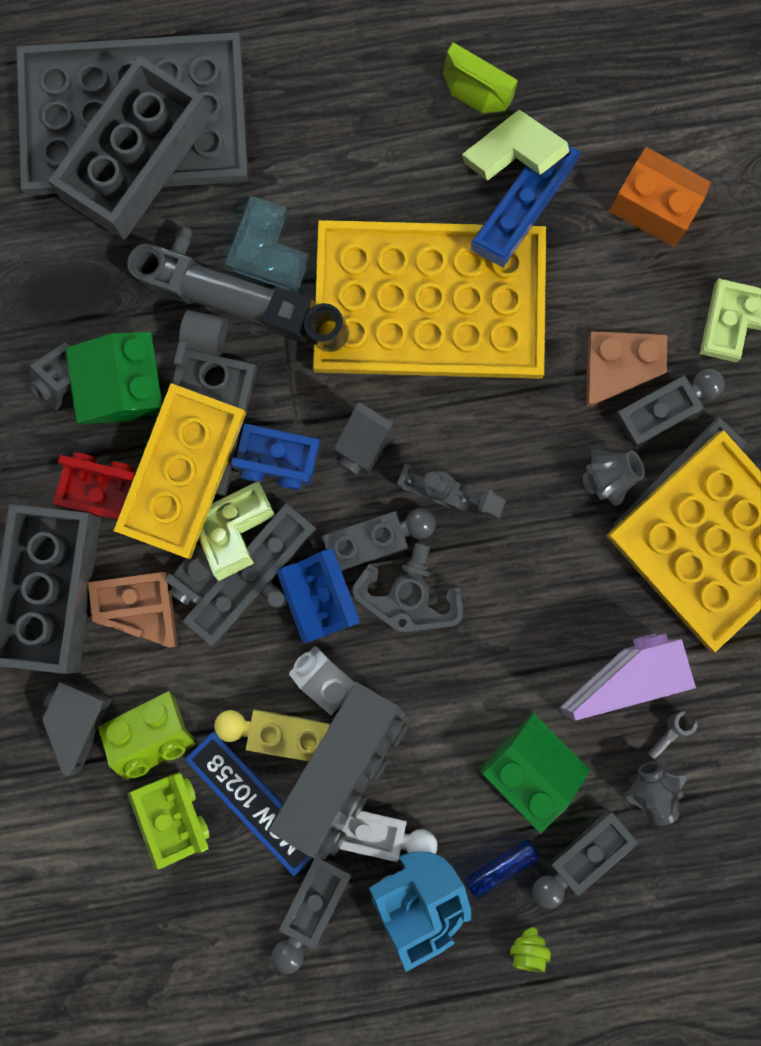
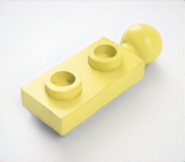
(272, 733)

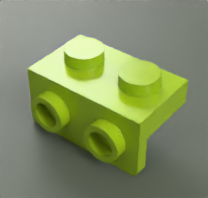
(145, 737)
(169, 820)

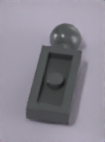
(669, 405)
(378, 537)
(584, 860)
(309, 913)

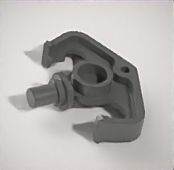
(447, 492)
(407, 604)

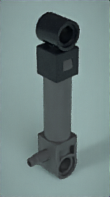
(278, 309)

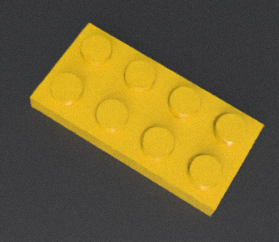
(180, 471)

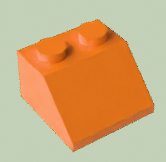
(660, 197)

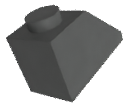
(363, 440)
(73, 722)

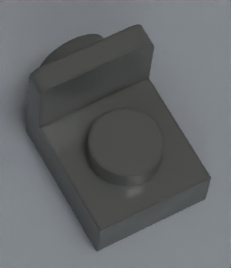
(50, 377)
(192, 578)

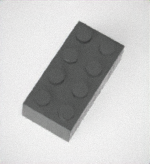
(131, 147)
(45, 587)
(339, 773)

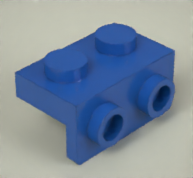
(276, 456)
(318, 596)

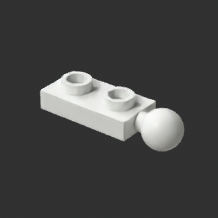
(384, 837)

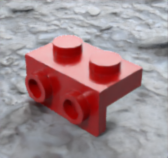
(93, 486)

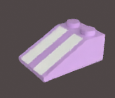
(635, 675)

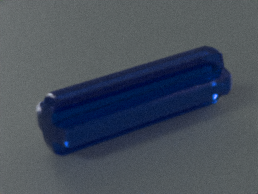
(502, 868)

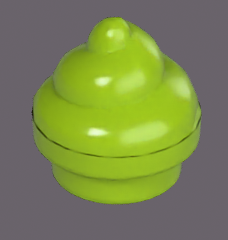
(530, 952)

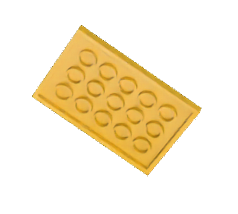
(429, 302)

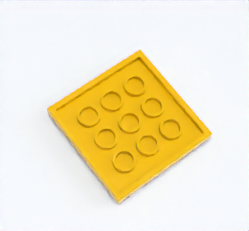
(702, 541)

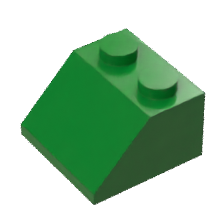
(114, 379)
(536, 772)

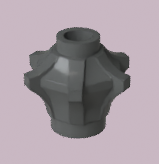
(612, 474)
(656, 793)

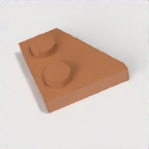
(622, 362)
(136, 606)

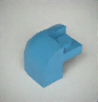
(421, 907)

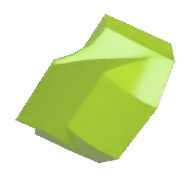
(477, 81)

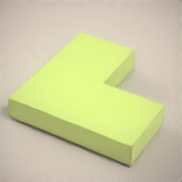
(516, 138)
(730, 313)
(225, 523)

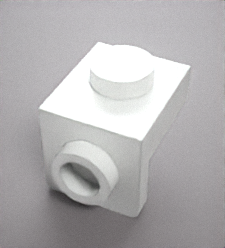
(321, 680)

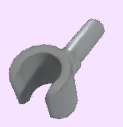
(672, 733)

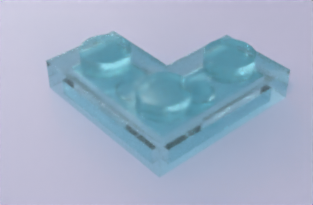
(256, 250)

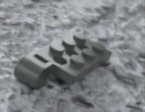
(199, 350)

